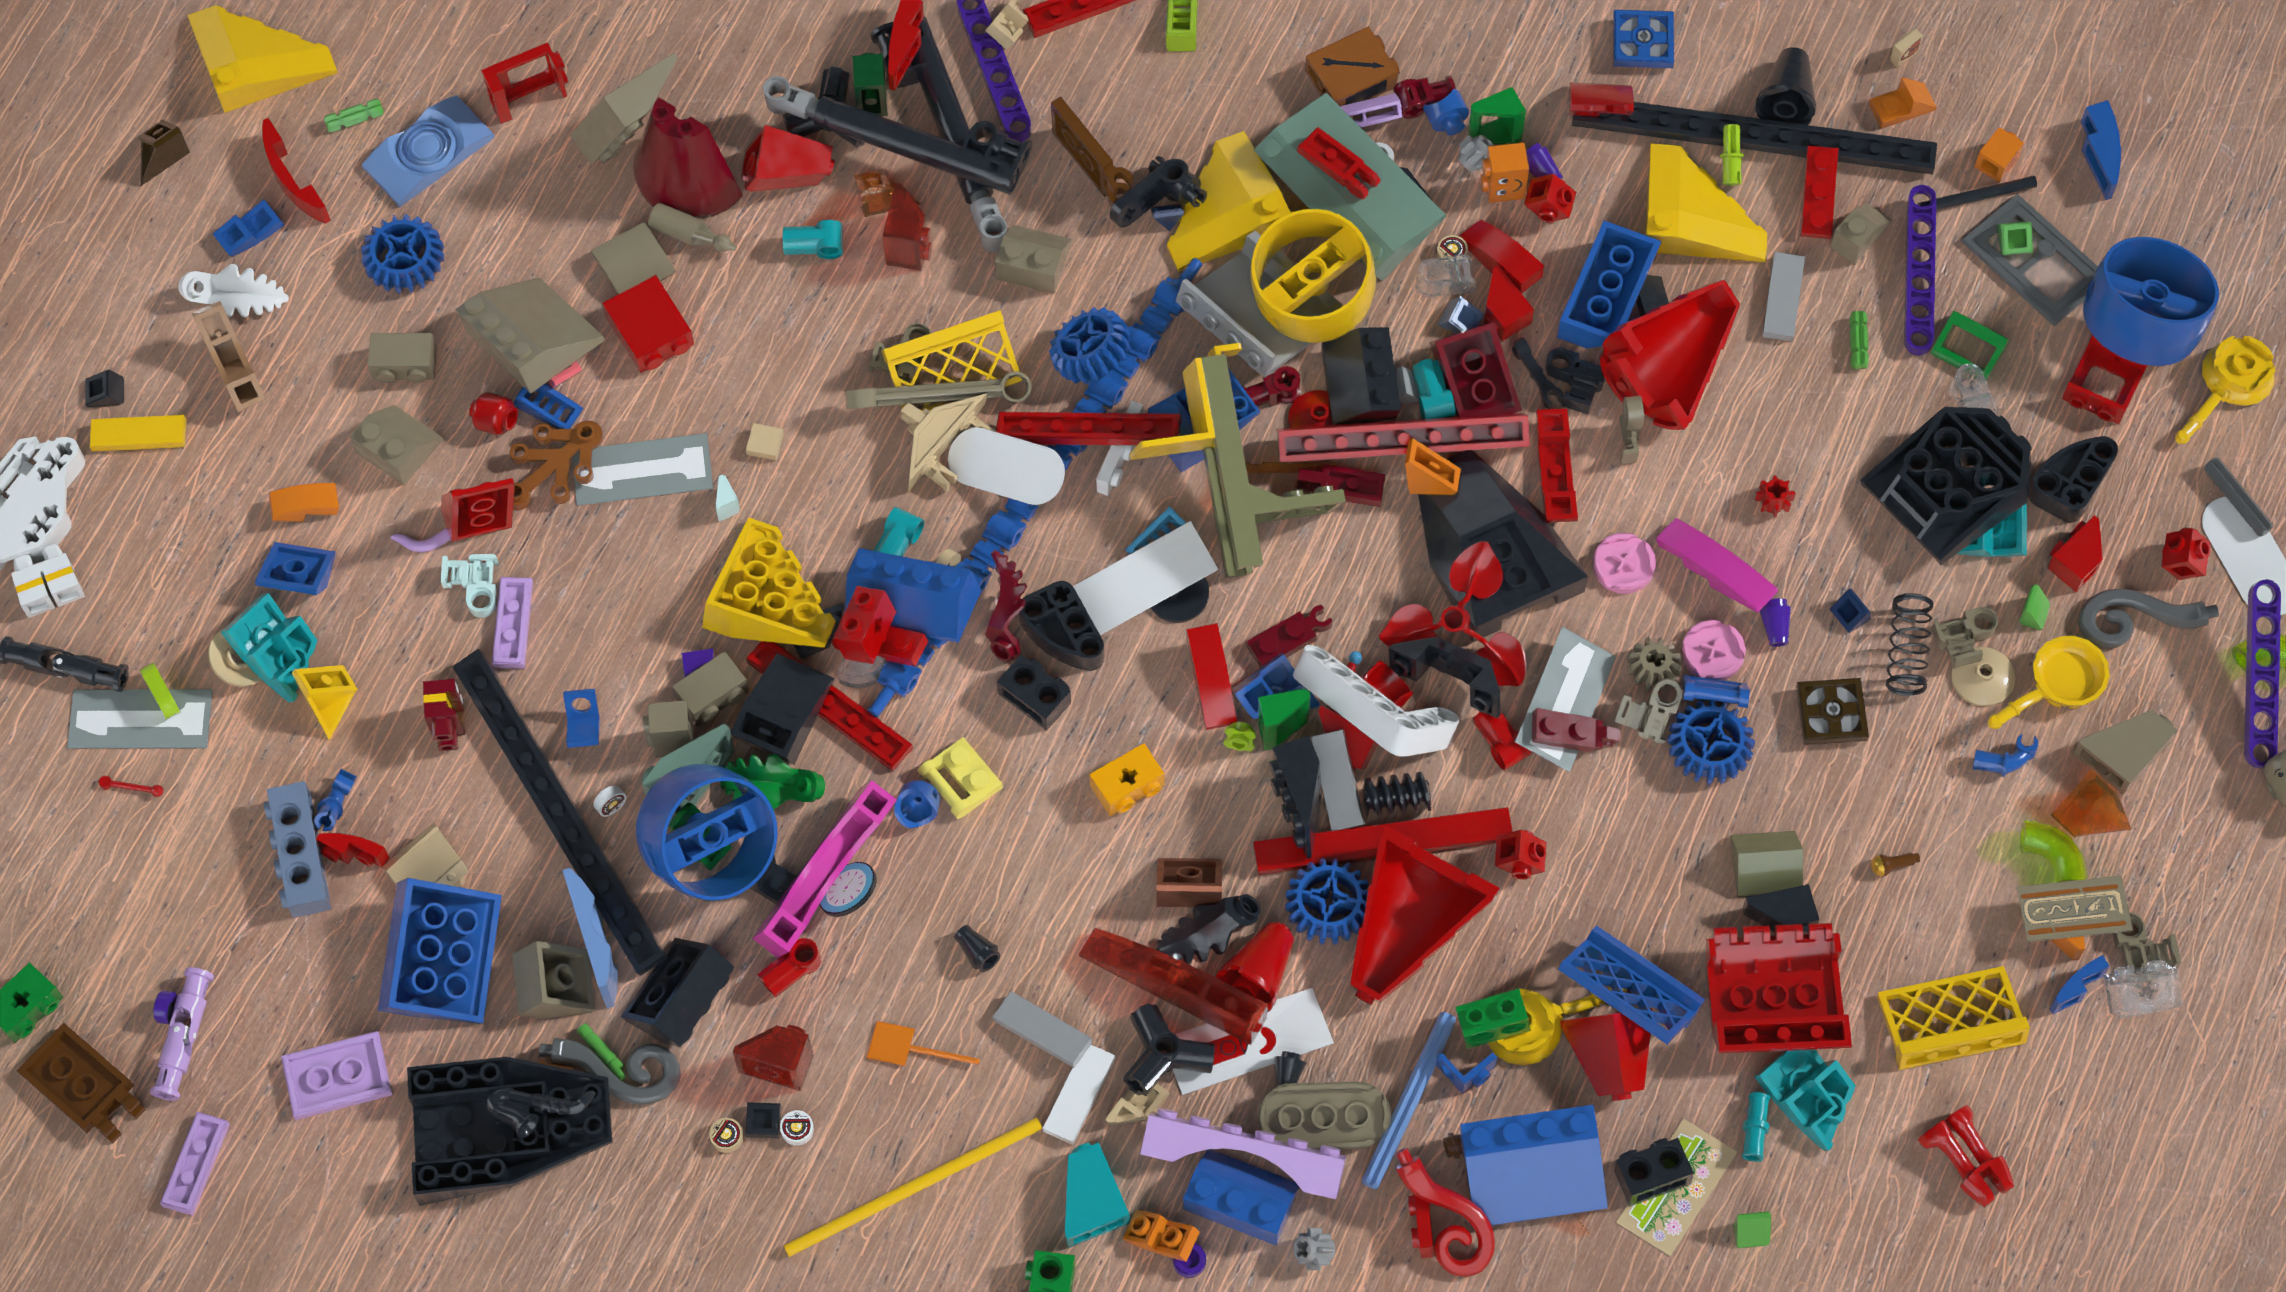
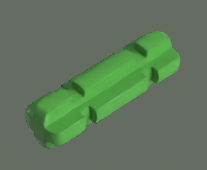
(353, 115)
(1859, 340)

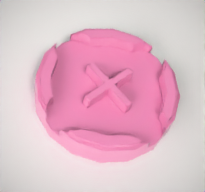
(1624, 563)
(1713, 650)

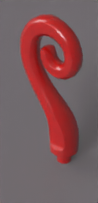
(1421, 1185)

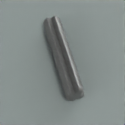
(2238, 497)

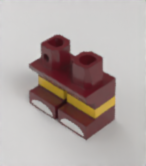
(441, 703)

